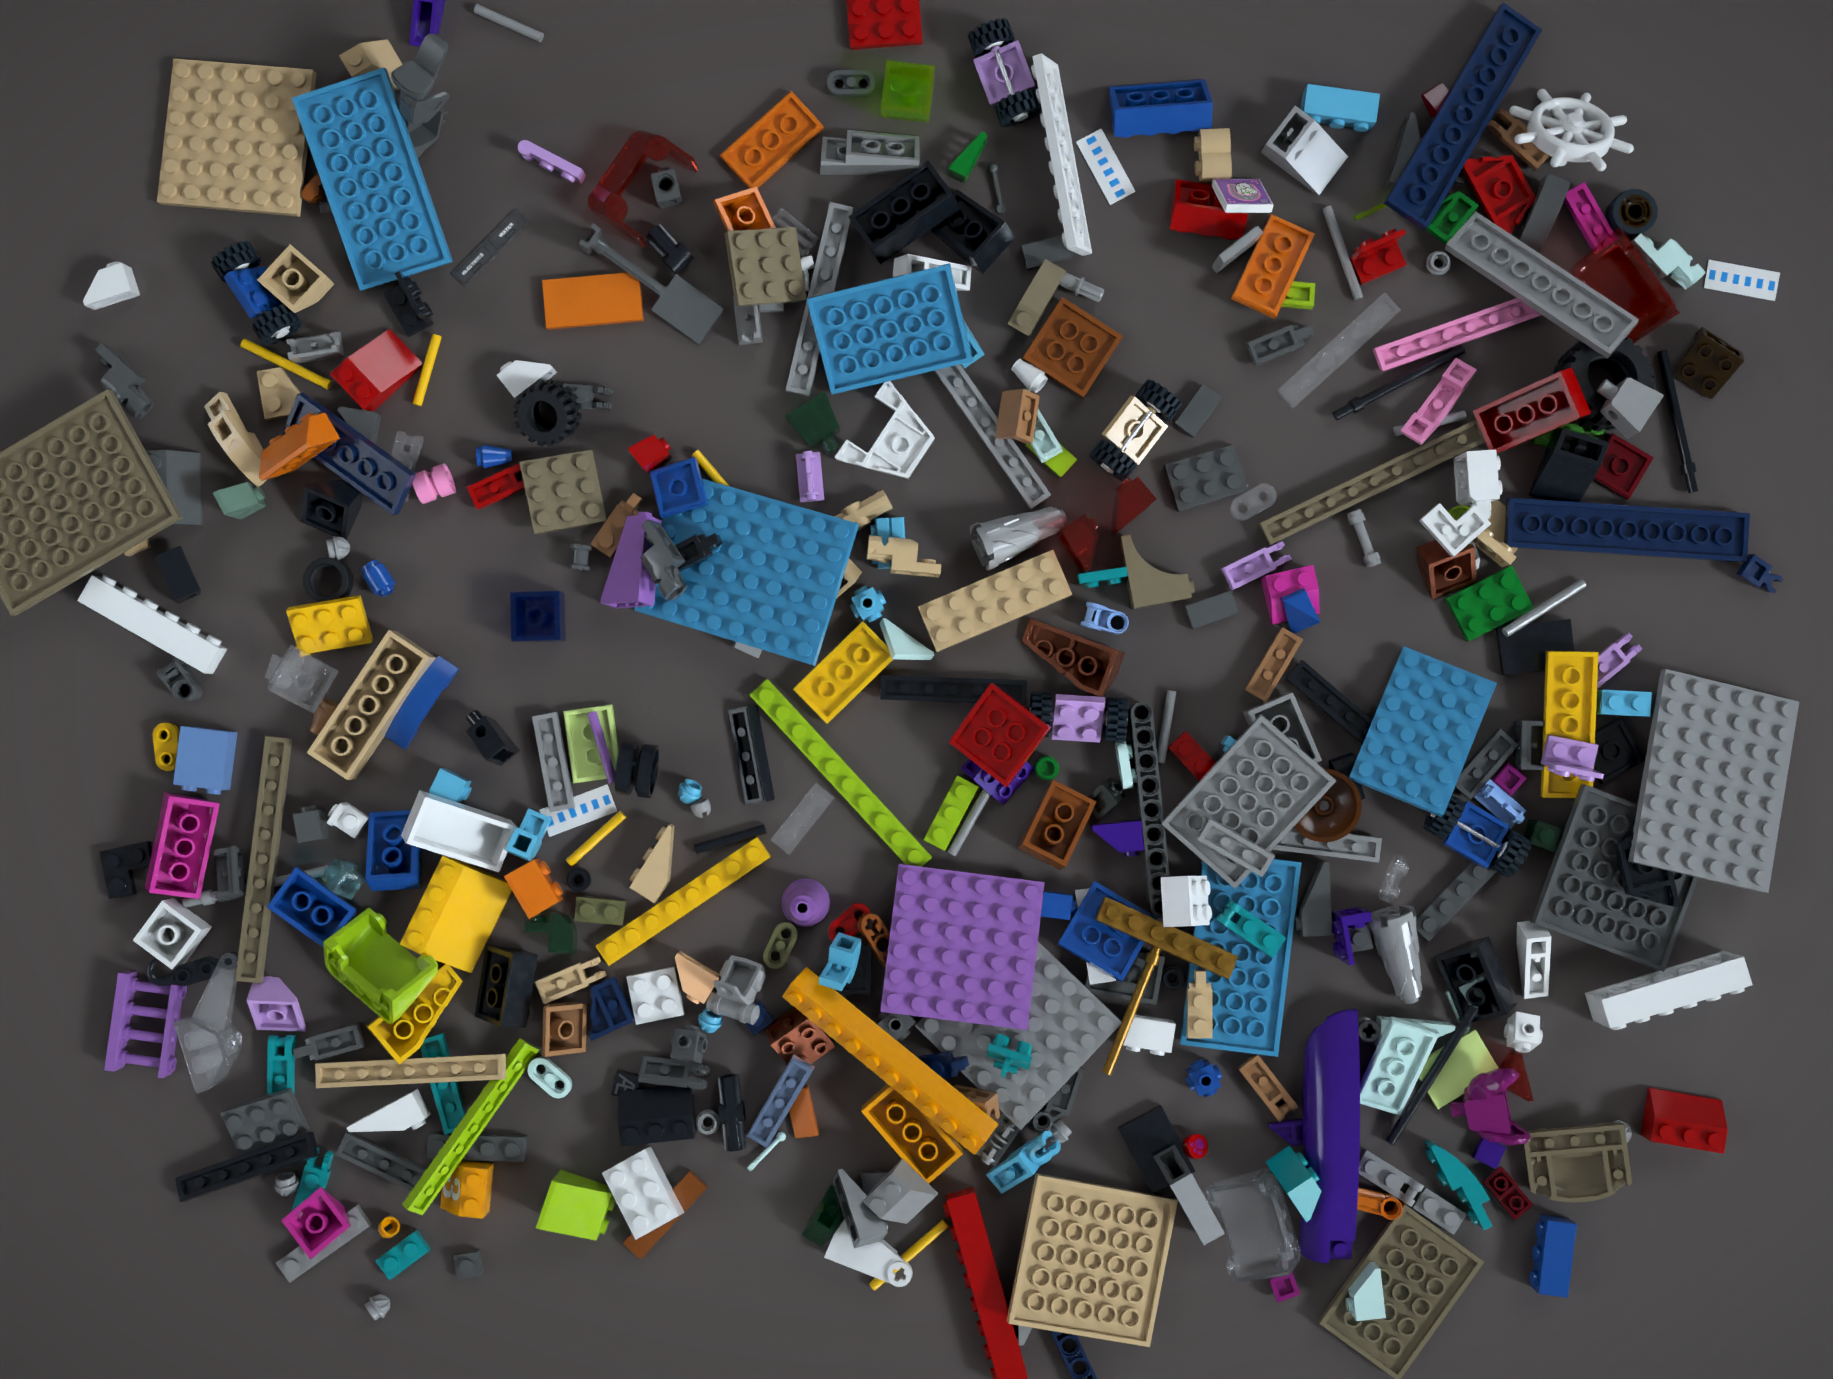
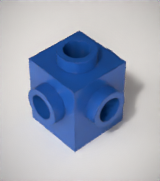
(1199, 1070)

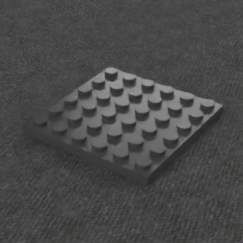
(1586, 891)

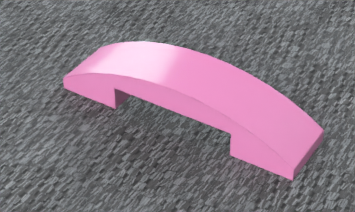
(1439, 402)

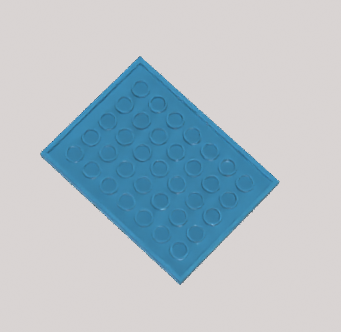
(767, 580)

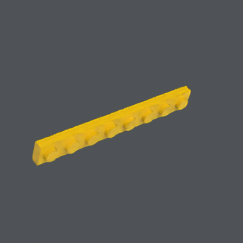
(683, 901)

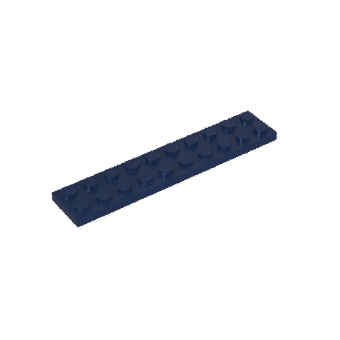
(1463, 116)
(1626, 530)

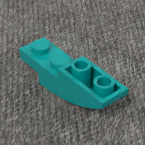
(1457, 1175)

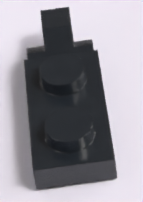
(697, 549)

